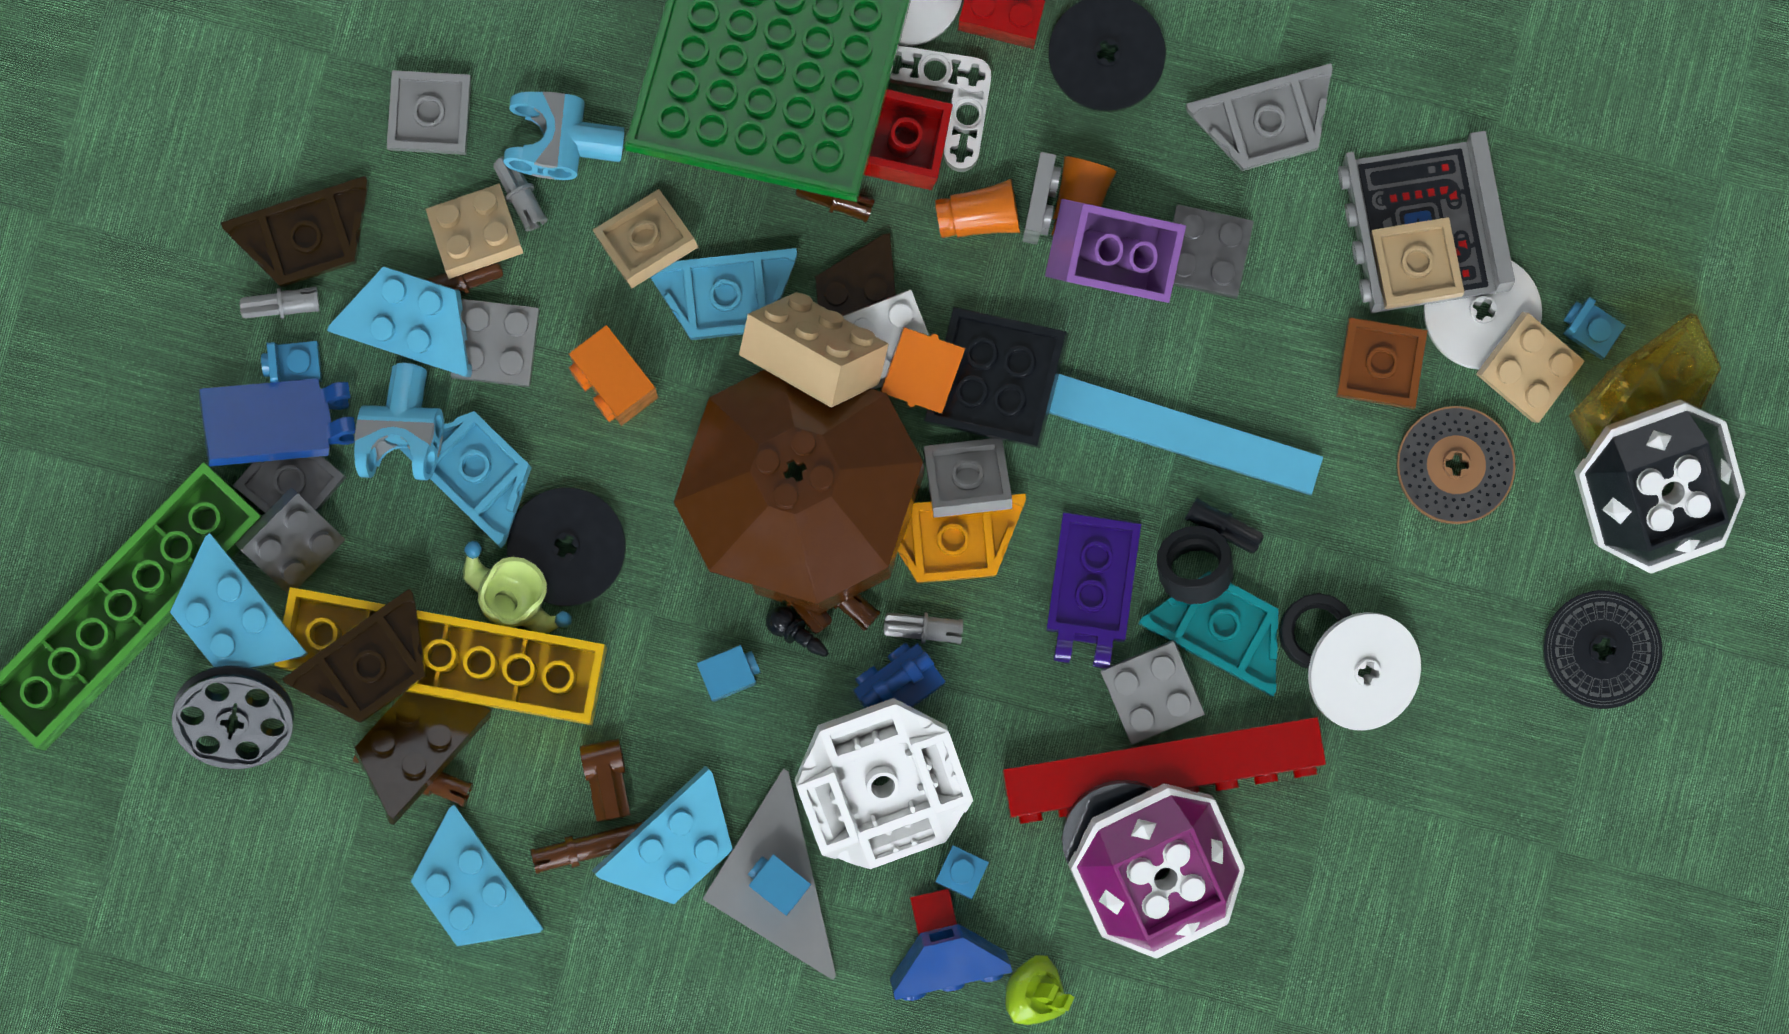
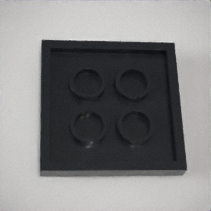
(1003, 377)

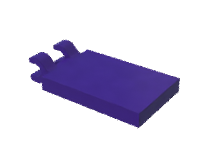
(1092, 584)

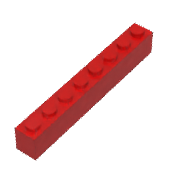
(1181, 763)

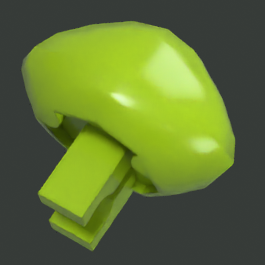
(1036, 992)

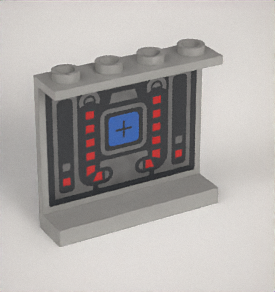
(1428, 186)

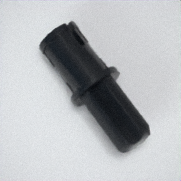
(1229, 527)

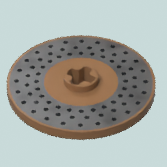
(1435, 441)

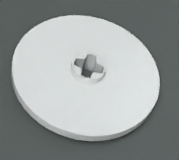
(1469, 340)
(1350, 646)

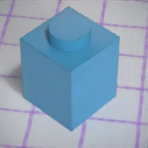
(728, 672)
(961, 872)
(778, 883)

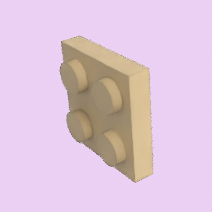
(474, 231)
(645, 238)
(1417, 263)
(1530, 367)

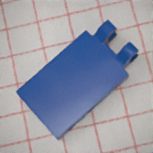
(273, 421)

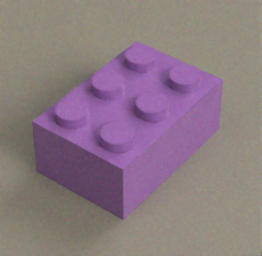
(1115, 250)

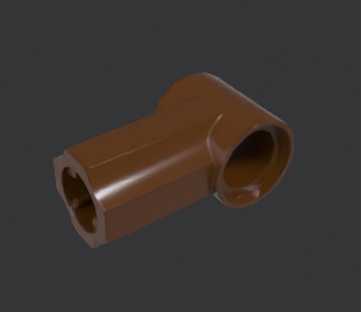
(604, 770)

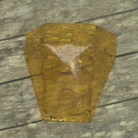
(1662, 371)

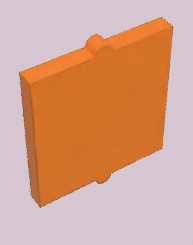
(922, 370)

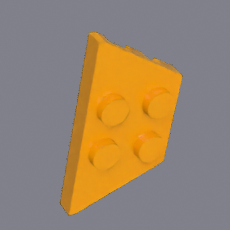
(957, 544)

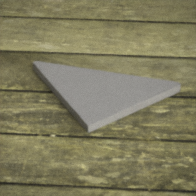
(779, 832)

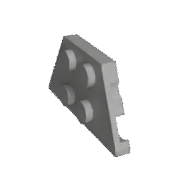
(1267, 118)

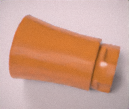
(1083, 183)
(979, 212)

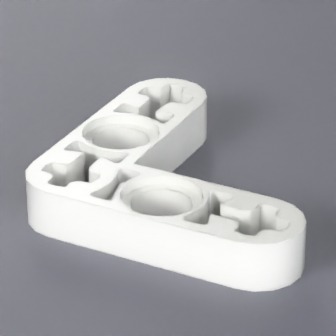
(962, 95)

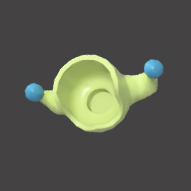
(511, 592)

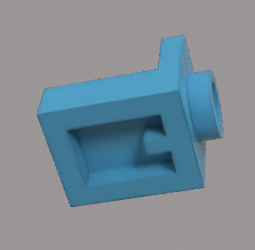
(1592, 327)
(292, 361)

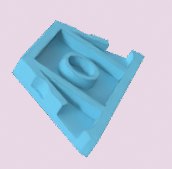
(719, 292)
(408, 319)
(480, 474)
(229, 615)
(673, 844)
(469, 887)

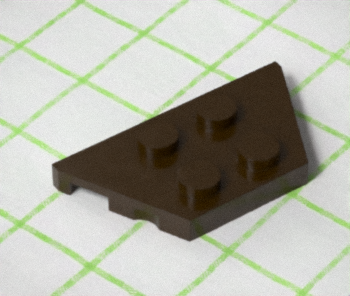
(305, 233)
(858, 279)
(367, 663)
(414, 746)

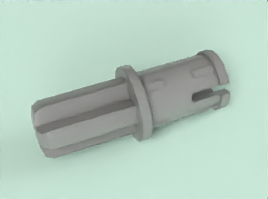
(520, 195)
(282, 303)
(923, 627)

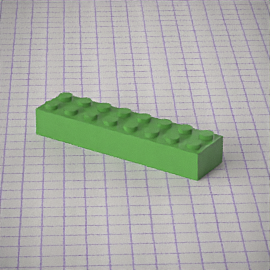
(118, 609)

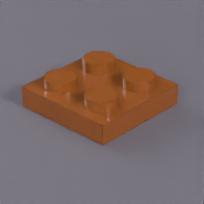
(1381, 363)

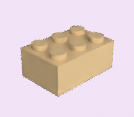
(813, 349)

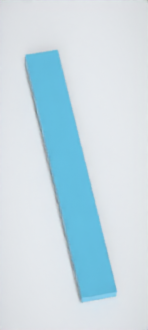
(1185, 434)

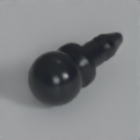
(783, 623)

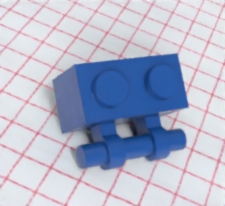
(907, 678)

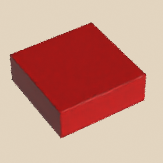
(933, 911)

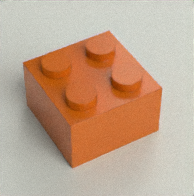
(613, 375)

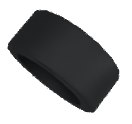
(1195, 539)
(1288, 621)

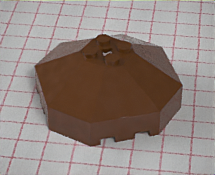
(808, 537)

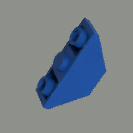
(947, 961)

